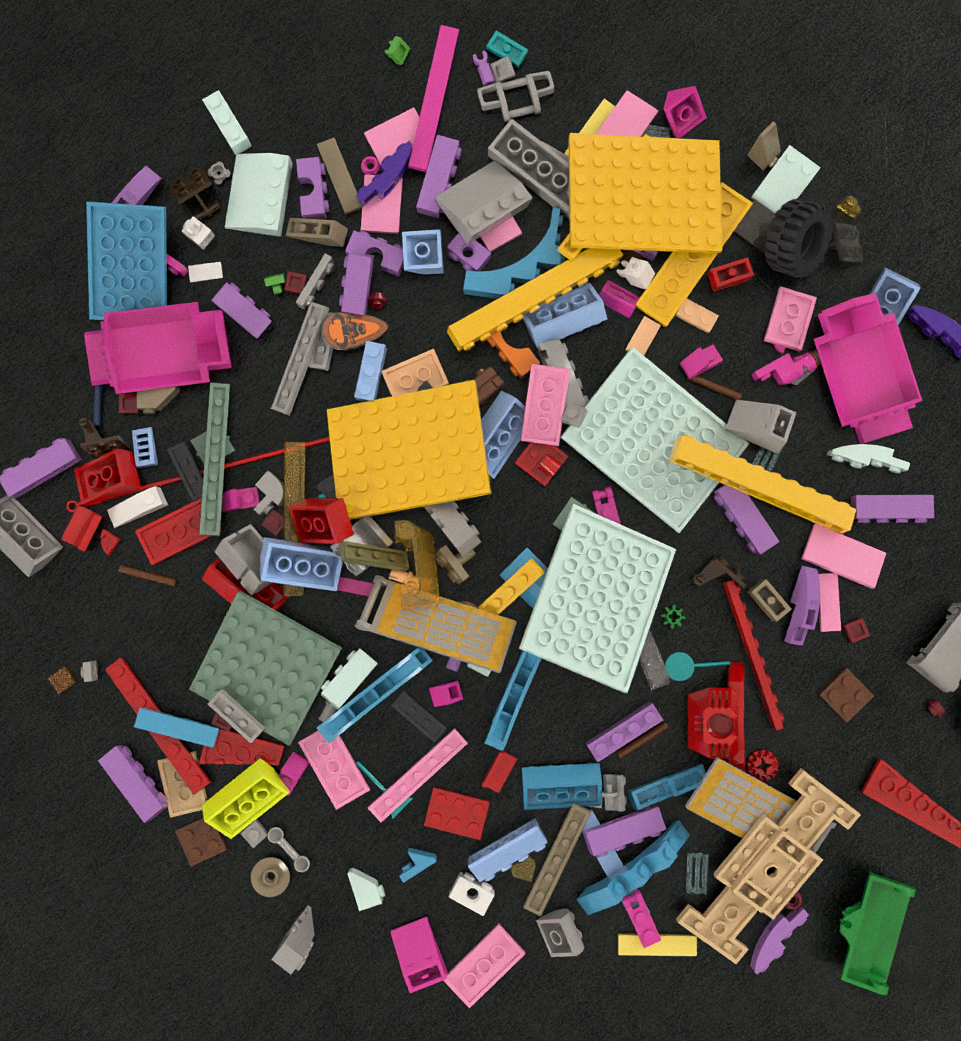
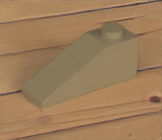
(766, 148)
(317, 231)

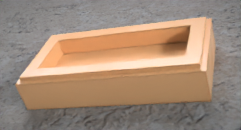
(644, 335)

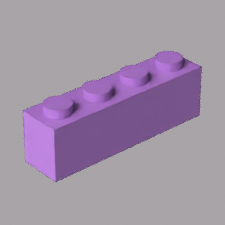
(438, 175)
(39, 468)
(893, 507)
(747, 519)
(624, 731)
(133, 783)
(624, 830)

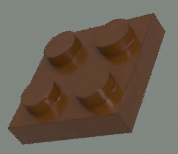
(846, 695)
(200, 841)

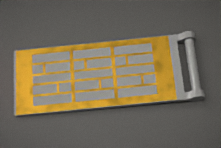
(442, 628)
(738, 800)

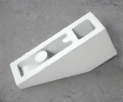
(137, 506)

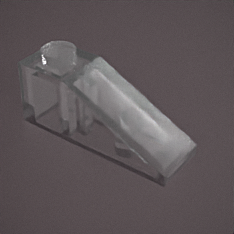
(653, 664)

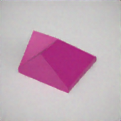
(683, 110)

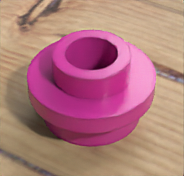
(367, 161)

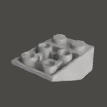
(761, 423)

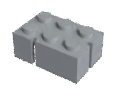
(242, 557)

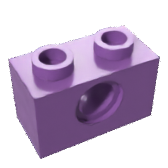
(473, 263)

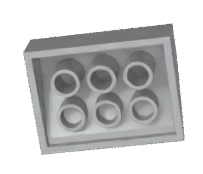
(483, 201)

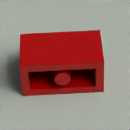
(730, 274)

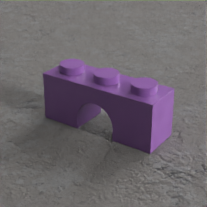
(311, 171)
(392, 255)

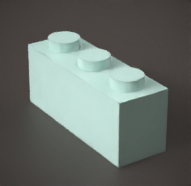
(227, 122)
(348, 678)

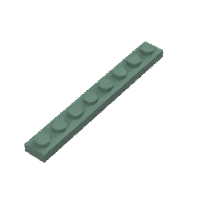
(214, 459)

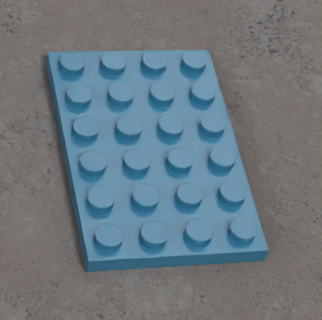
(125, 257)

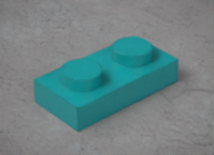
(505, 47)

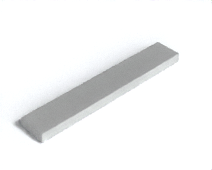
(300, 358)

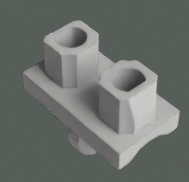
(614, 792)

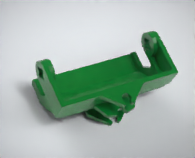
(873, 932)

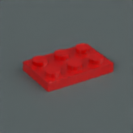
(456, 813)

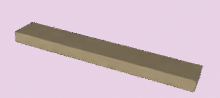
(557, 859)

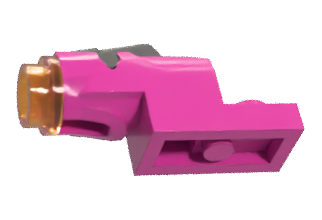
(789, 369)

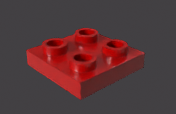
(541, 461)

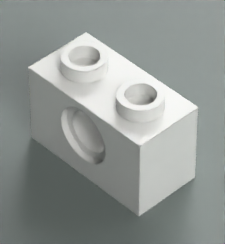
(477, 903)

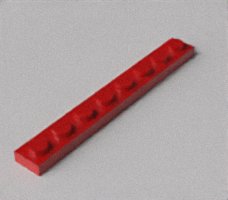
(757, 662)
(172, 747)

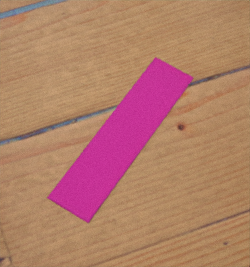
(354, 586)

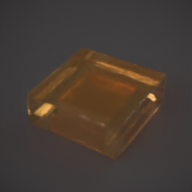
(62, 680)

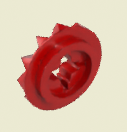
(755, 760)

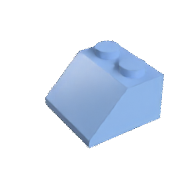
(423, 252)

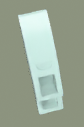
(863, 454)

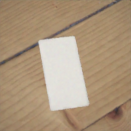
(205, 271)

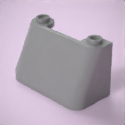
(942, 657)

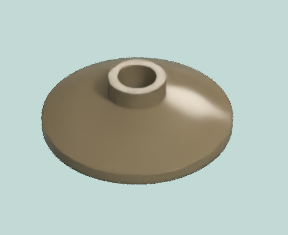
(263, 884)

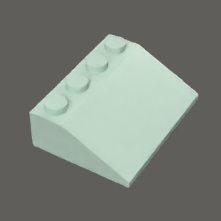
(259, 193)

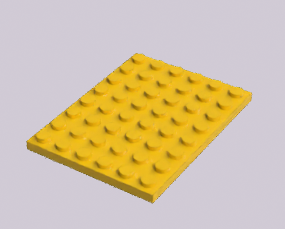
(644, 193)
(409, 450)

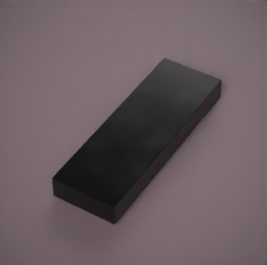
(187, 469)
(419, 716)

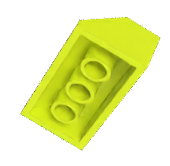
(244, 799)

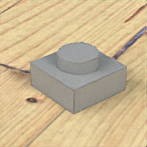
(502, 69)
(574, 415)
(89, 671)
(254, 833)

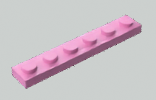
(417, 775)

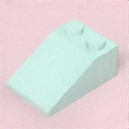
(785, 180)

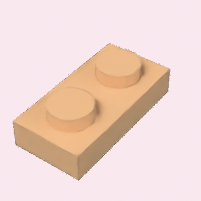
(697, 315)

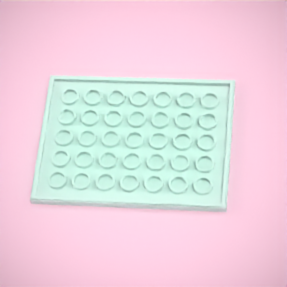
(633, 433)
(598, 599)

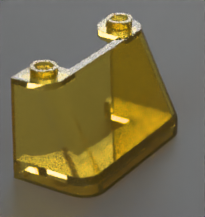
(423, 588)

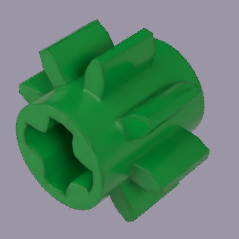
(669, 620)

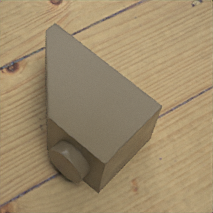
(155, 399)

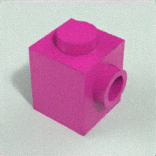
(446, 693)

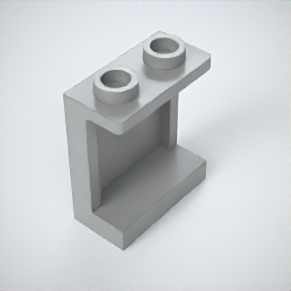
(365, 532)

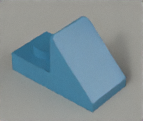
(421, 861)

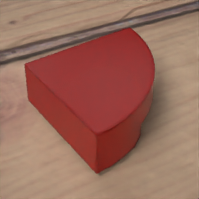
(108, 541)

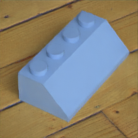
(566, 315)
(502, 430)
(299, 564)
(507, 850)

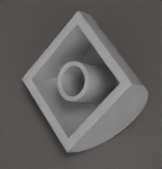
(561, 933)

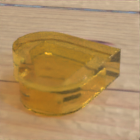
(850, 206)
(524, 869)

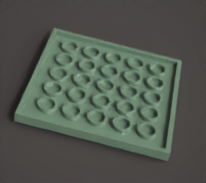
(266, 666)

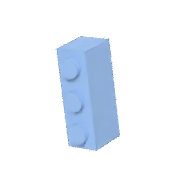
(370, 372)

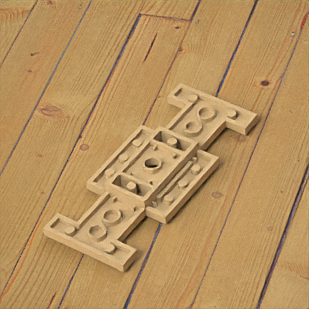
(786, 851)

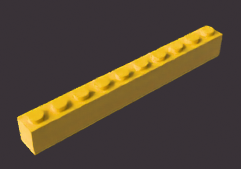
(531, 296)
(762, 484)

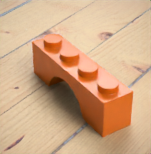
(519, 359)

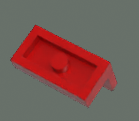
(81, 527)
(499, 771)

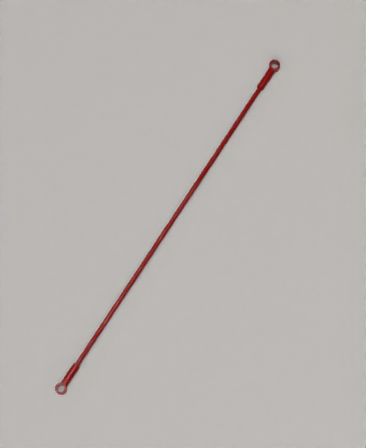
(228, 465)

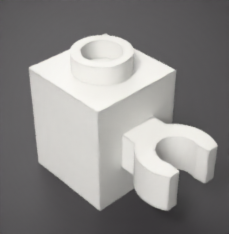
(197, 232)
(637, 272)

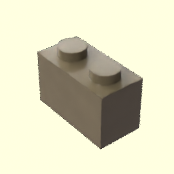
(769, 600)

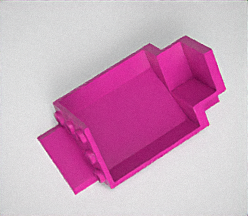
(157, 347)
(867, 368)

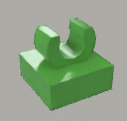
(398, 50)
(275, 281)

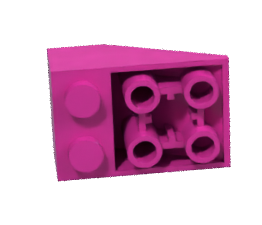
(418, 954)

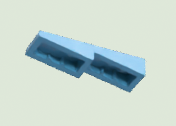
(176, 727)
(666, 787)

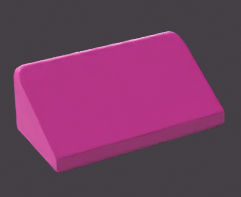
(618, 298)

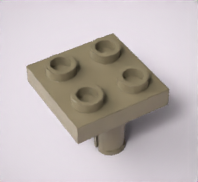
(454, 563)

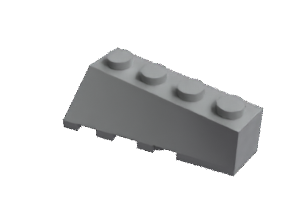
(554, 354)
(455, 526)
(296, 943)

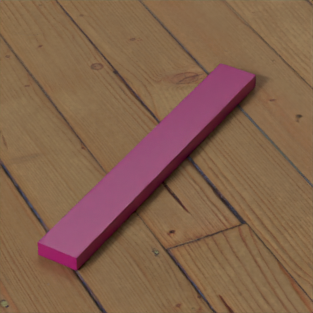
(433, 98)

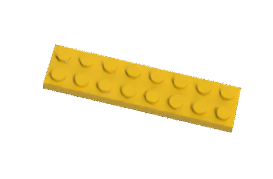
(685, 269)

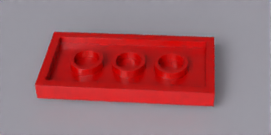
(172, 533)

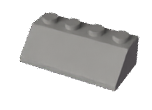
(25, 538)

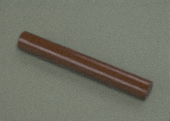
(716, 387)
(147, 575)
(642, 740)

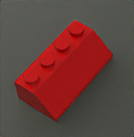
(227, 585)

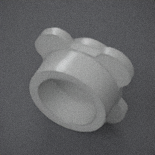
(219, 166)

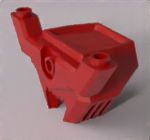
(718, 719)

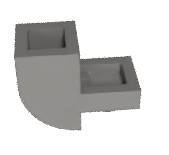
(274, 493)

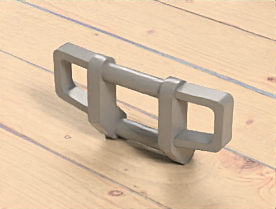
(501, 102)

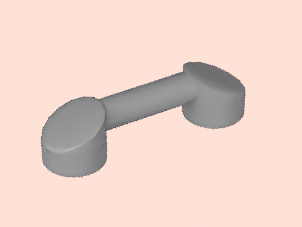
(301, 862)

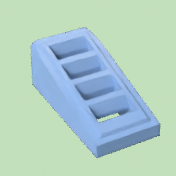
(137, 448)

